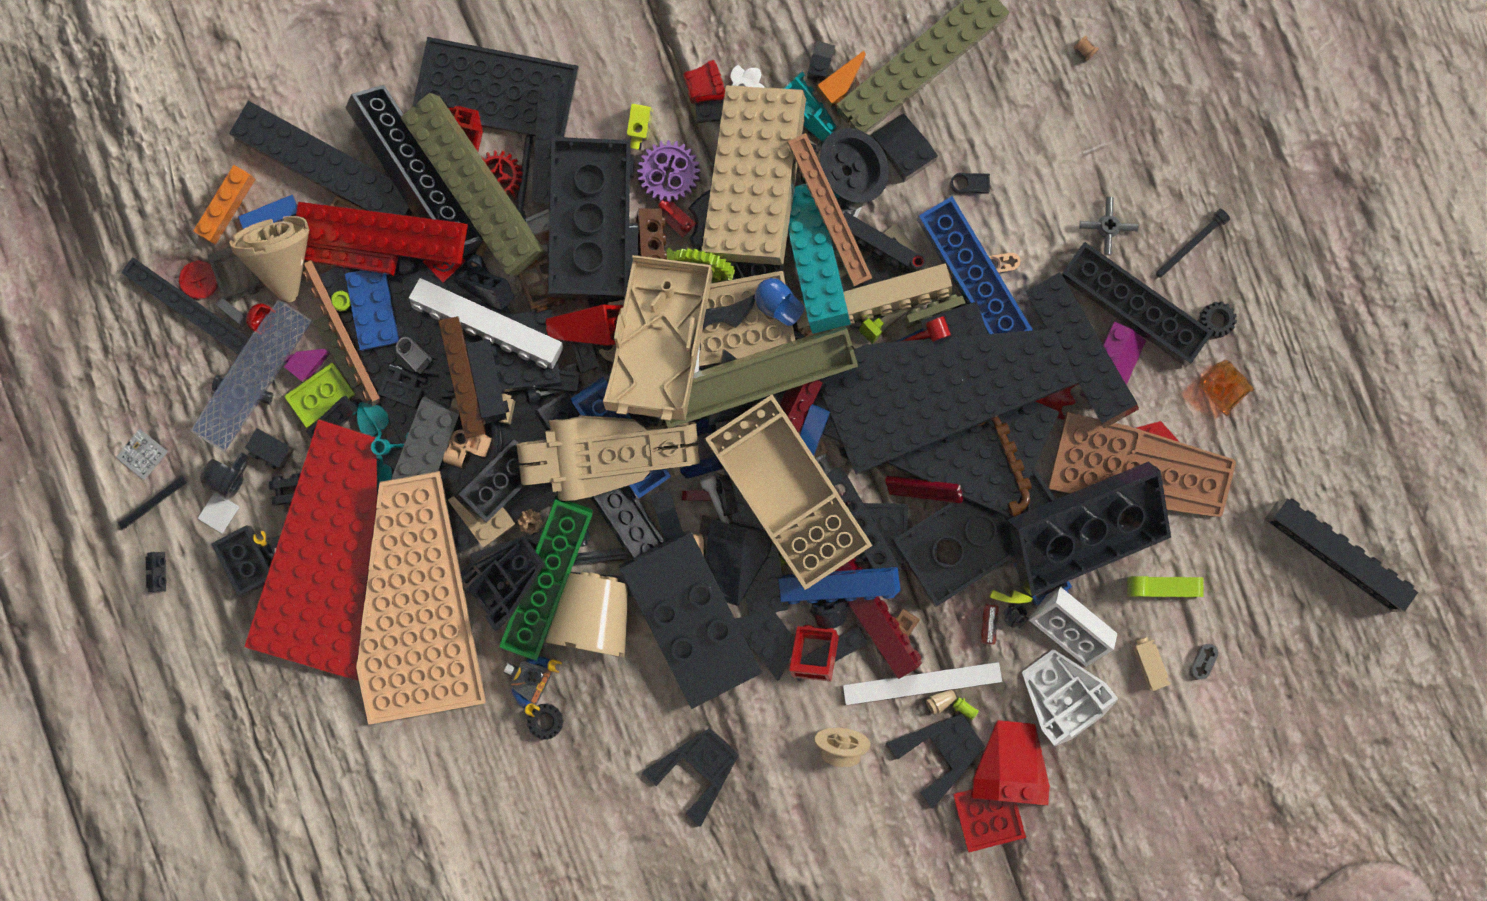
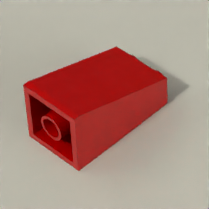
(589, 325)

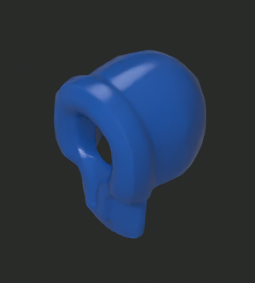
(778, 301)

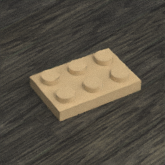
(486, 532)

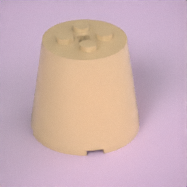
(591, 615)

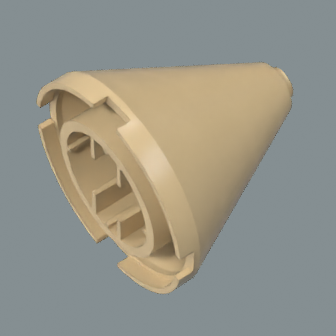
(275, 253)

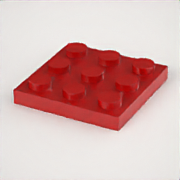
(987, 821)

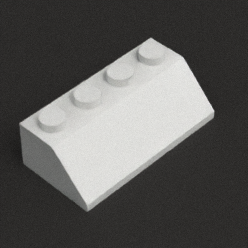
(1073, 627)

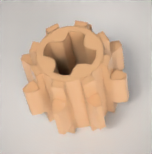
(530, 521)

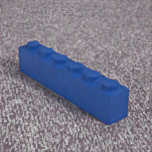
(843, 584)

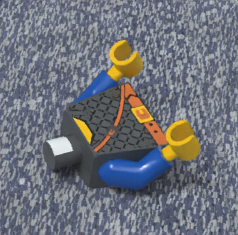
(527, 694)

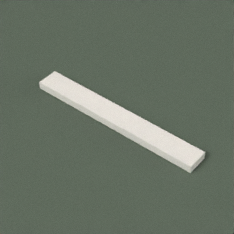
(922, 683)

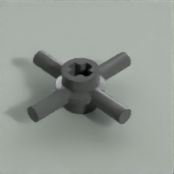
(1103, 230)

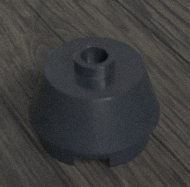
(830, 613)

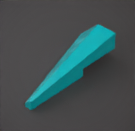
(815, 115)

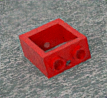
(808, 671)

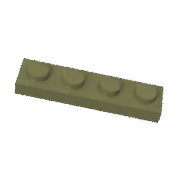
(339, 355)

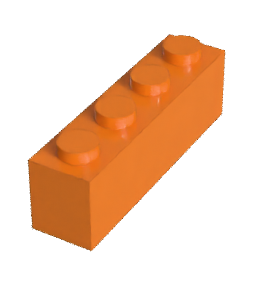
(224, 204)

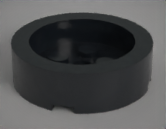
(864, 163)

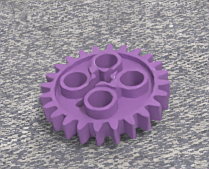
(685, 175)

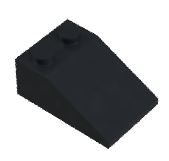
(905, 147)

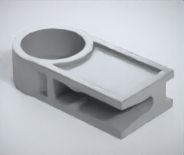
(415, 357)

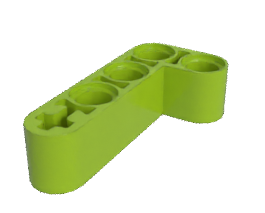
(1165, 586)

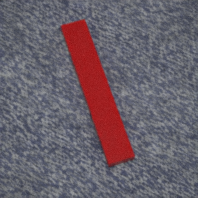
(351, 258)

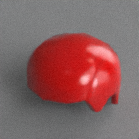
(256, 315)

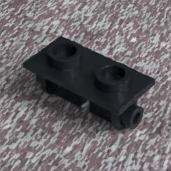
(157, 564)

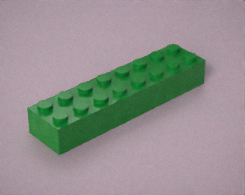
(558, 550)

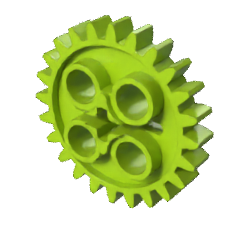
(720, 268)

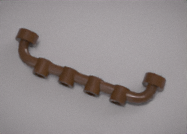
(1016, 467)

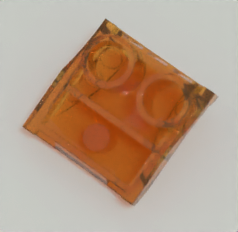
(1225, 386)

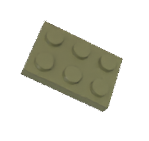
(932, 309)

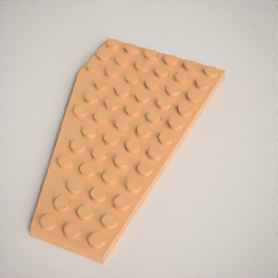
(415, 620)

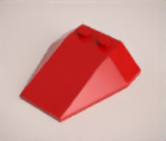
(1012, 766)

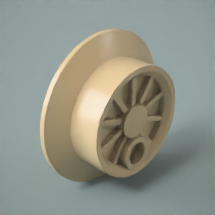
(842, 746)

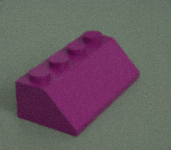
(1123, 348)

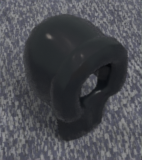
(222, 479)

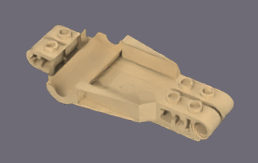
(603, 454)

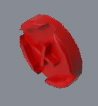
(198, 280)

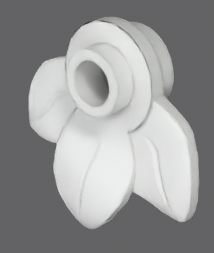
(746, 78)

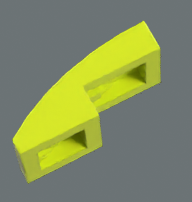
(1015, 597)

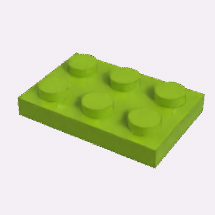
(319, 394)

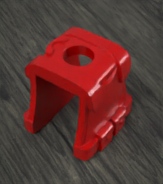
(704, 83)

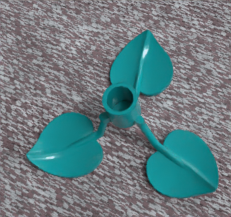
(370, 422)

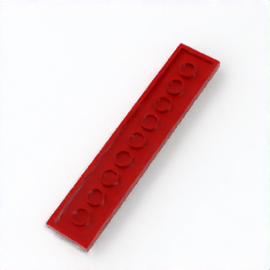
(384, 232)

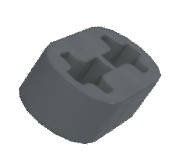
(233, 312)
(1199, 660)

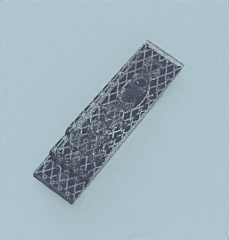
(251, 375)

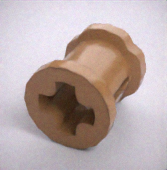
(1086, 48)

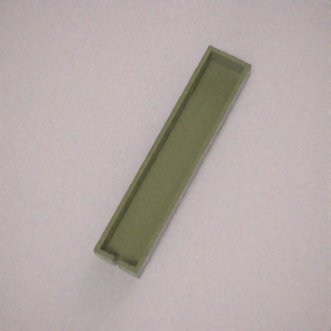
(920, 62)
(473, 184)
(768, 373)

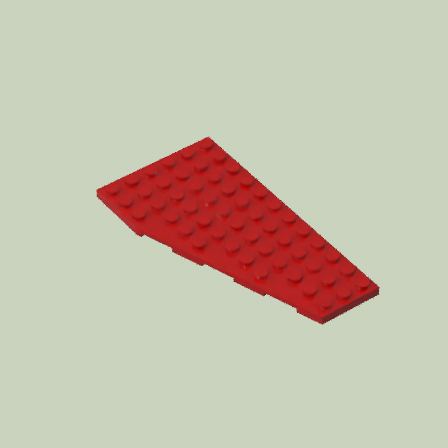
(322, 559)

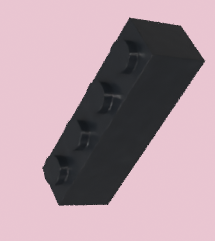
(486, 381)

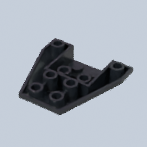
(733, 555)

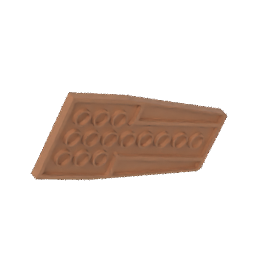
(1191, 476)

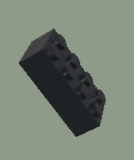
(493, 484)

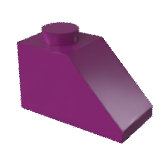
(305, 363)

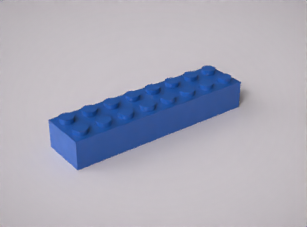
(972, 267)

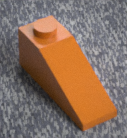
(839, 83)

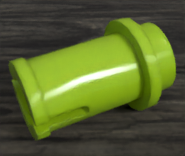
(965, 708)

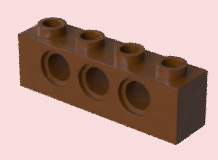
(652, 220)

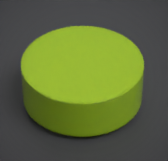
(341, 301)

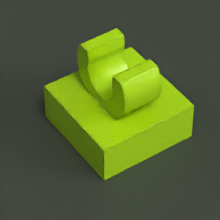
(871, 330)

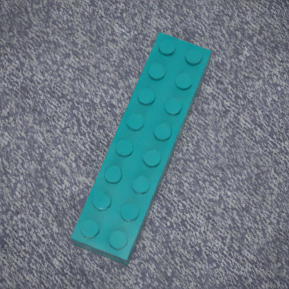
(816, 265)

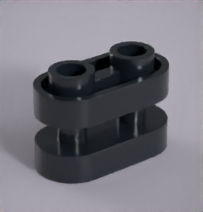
(278, 484)

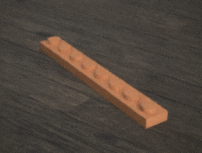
(829, 209)
(335, 325)

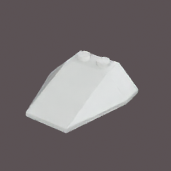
(1066, 696)

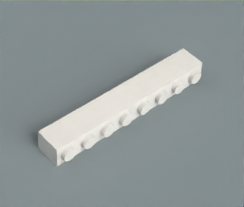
(486, 323)

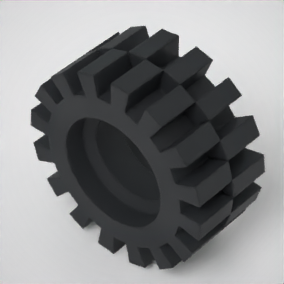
(1226, 311)
(556, 727)

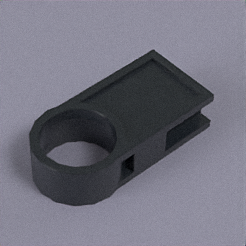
(975, 183)
(726, 495)

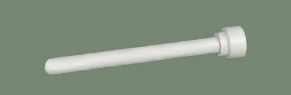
(709, 484)

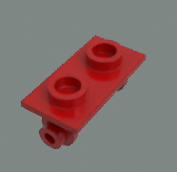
(676, 218)

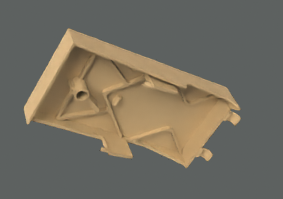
(658, 338)

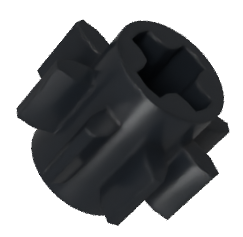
(1015, 616)

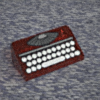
(989, 624)

